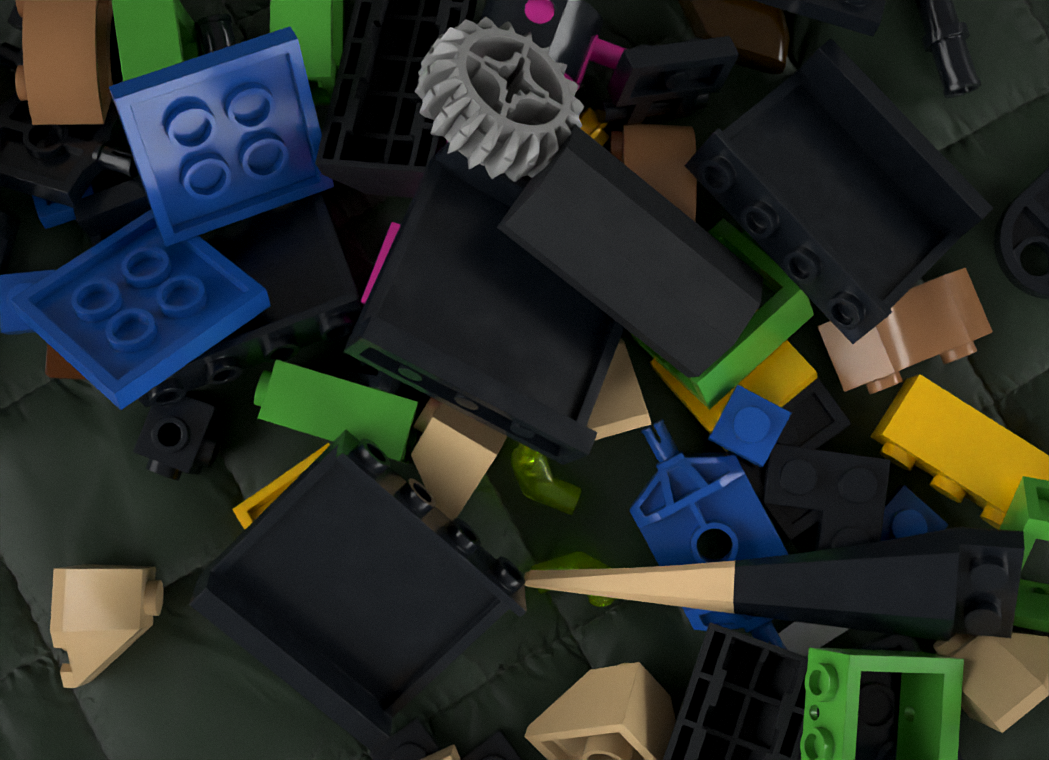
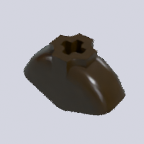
(755, 29)

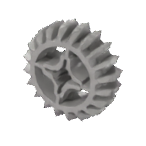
(497, 98)

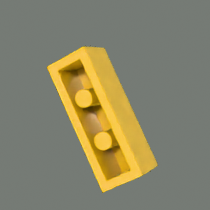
(957, 447)

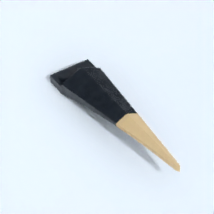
(900, 586)

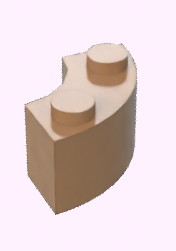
(65, 60)
(659, 158)
(925, 322)

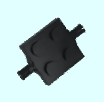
(58, 159)

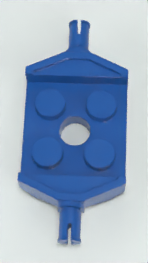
(702, 494)

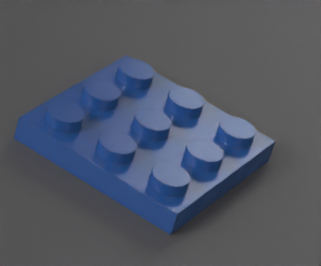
(223, 135)
(139, 308)

